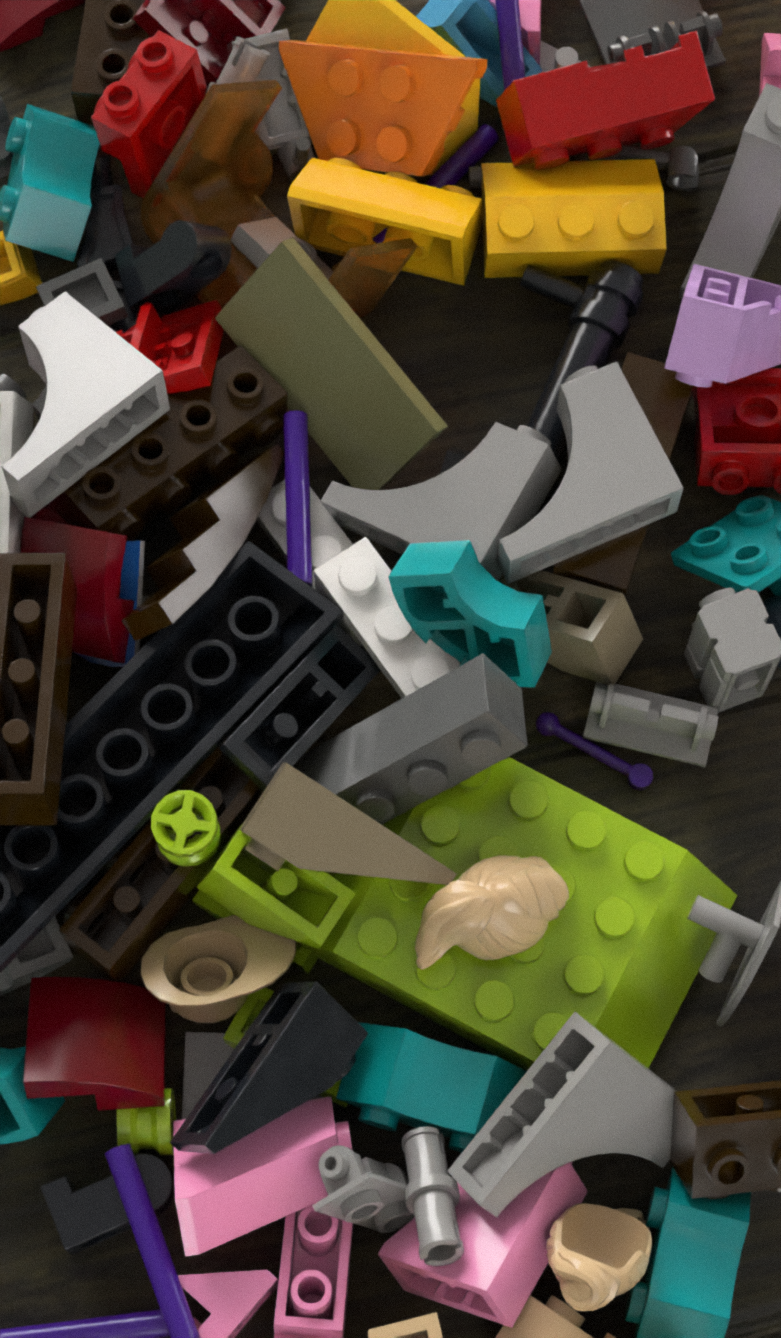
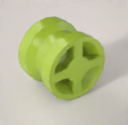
(186, 814)
(148, 1126)

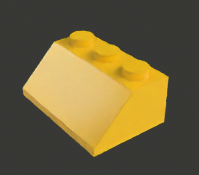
(392, 27)
(345, 207)
(572, 217)

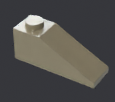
(587, 625)
(325, 833)

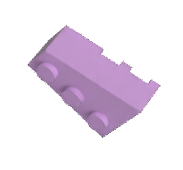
(725, 328)

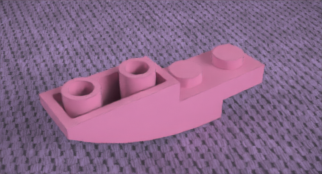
(313, 1276)

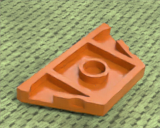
(379, 104)

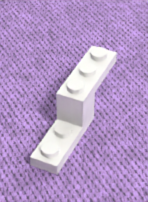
(359, 584)

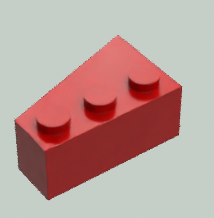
(605, 105)

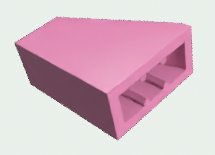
(255, 1177)
(500, 1253)

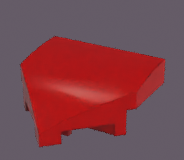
(179, 343)

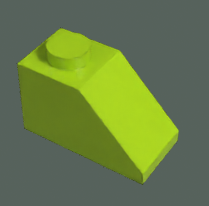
(284, 902)

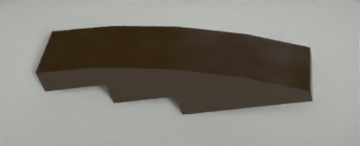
(212, 534)

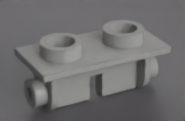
(651, 723)
(363, 1190)

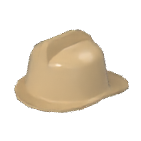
(214, 967)

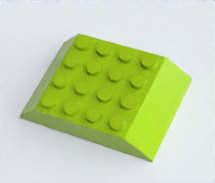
(612, 955)

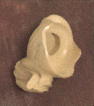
(492, 909)
(598, 1253)

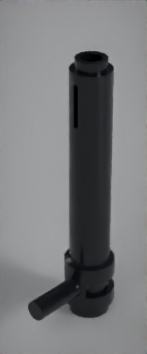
(596, 329)

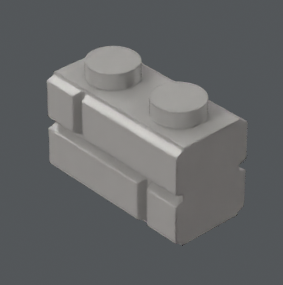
(732, 648)

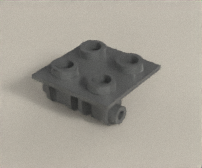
(651, 24)

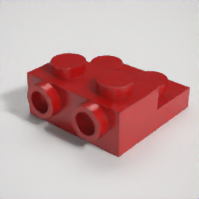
(150, 107)
(739, 433)

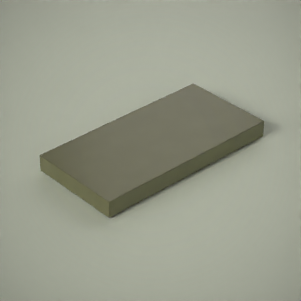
(332, 367)

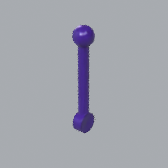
(638, 776)

